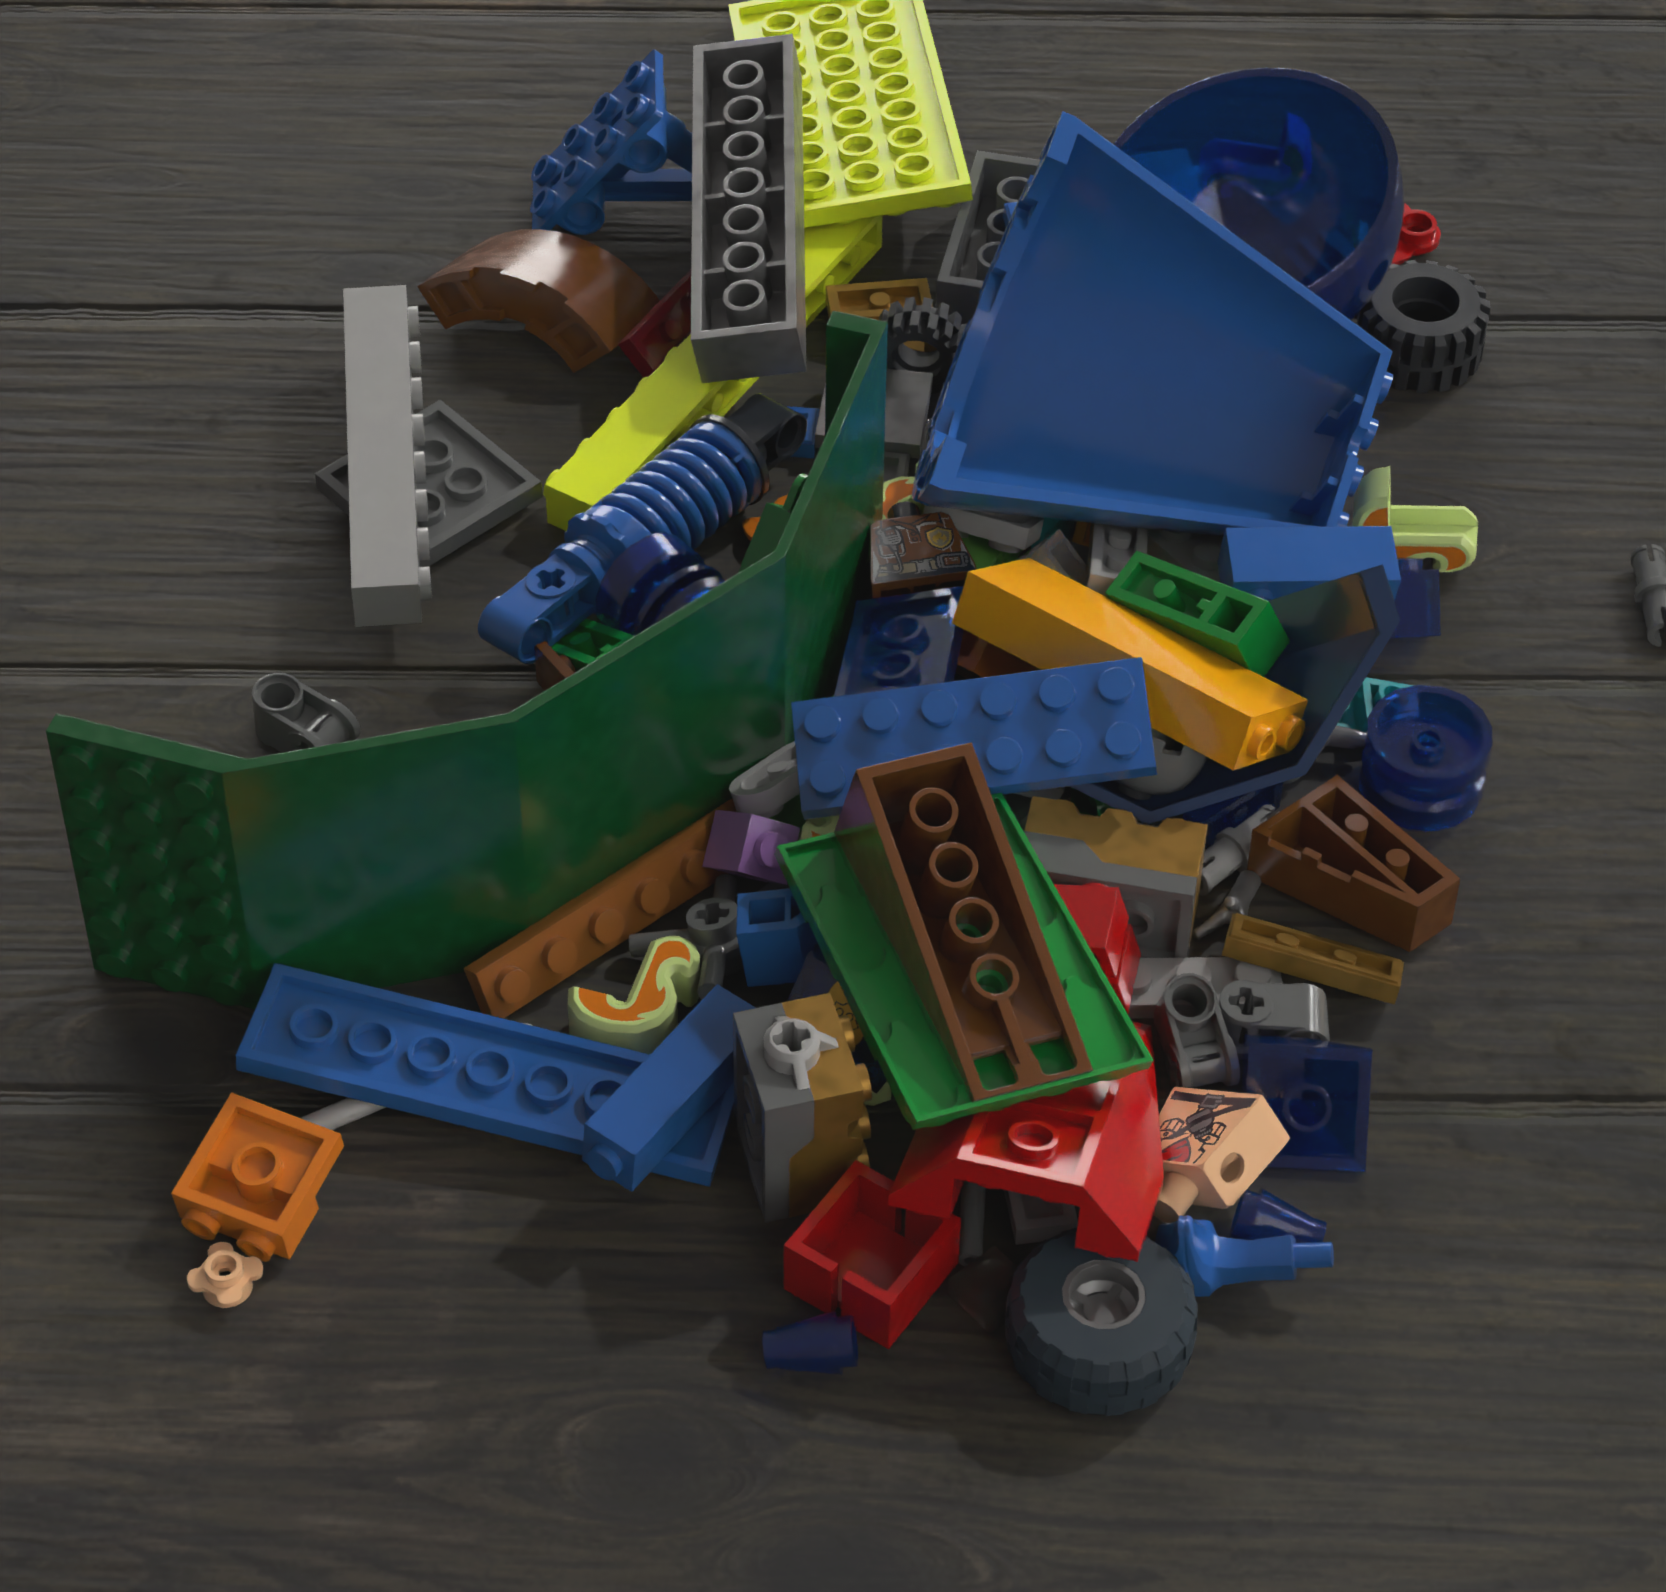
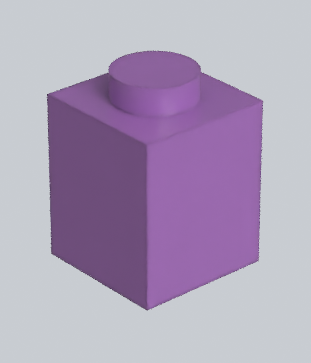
(747, 844)

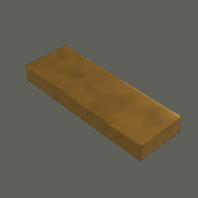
(1313, 958)

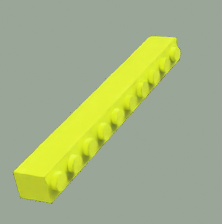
(675, 396)

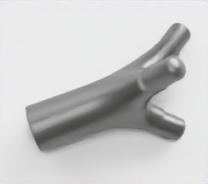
(1236, 902)

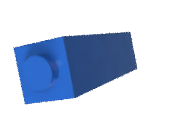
(665, 1093)

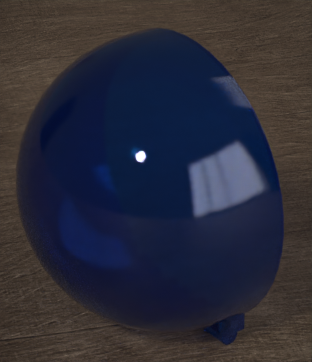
(1287, 169)

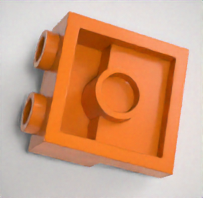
(256, 1178)

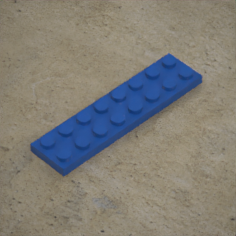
(453, 1065)

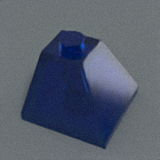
(1317, 1096)

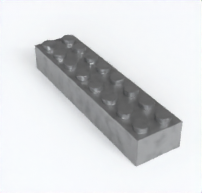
(747, 210)

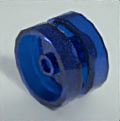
(1425, 757)

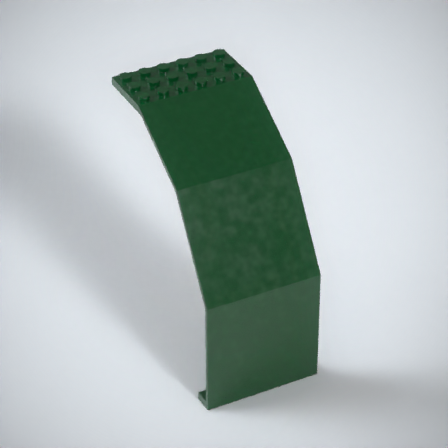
(458, 835)

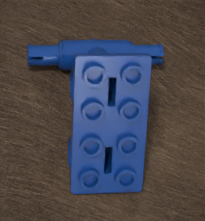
(615, 155)

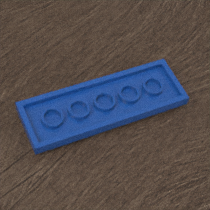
(1024, 727)

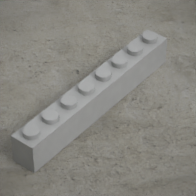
(383, 457)

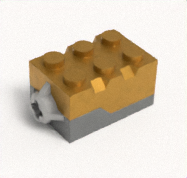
(1149, 863)
(798, 1102)

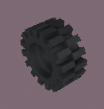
(924, 325)

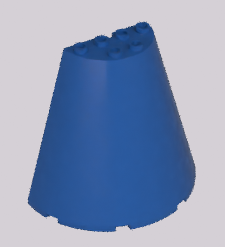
(1147, 367)

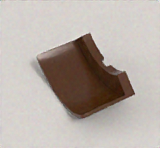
(553, 283)

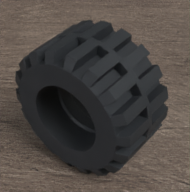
(1431, 324)

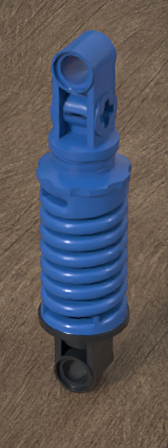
(682, 491)

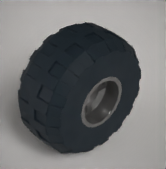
(1100, 1327)

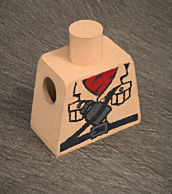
(1213, 1148)

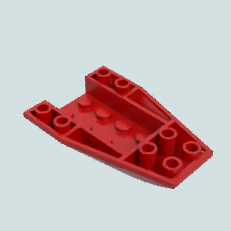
(1073, 1148)

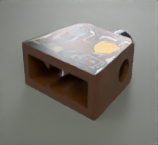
(916, 552)

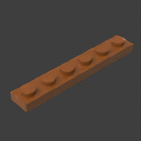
(594, 921)

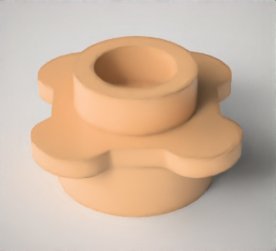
(229, 1289)

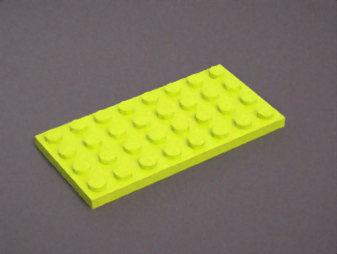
(871, 106)

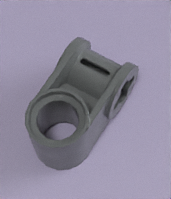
(297, 717)
(1274, 1011)
(1197, 1047)

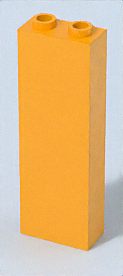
(1189, 688)

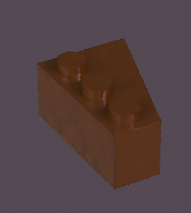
(1355, 866)

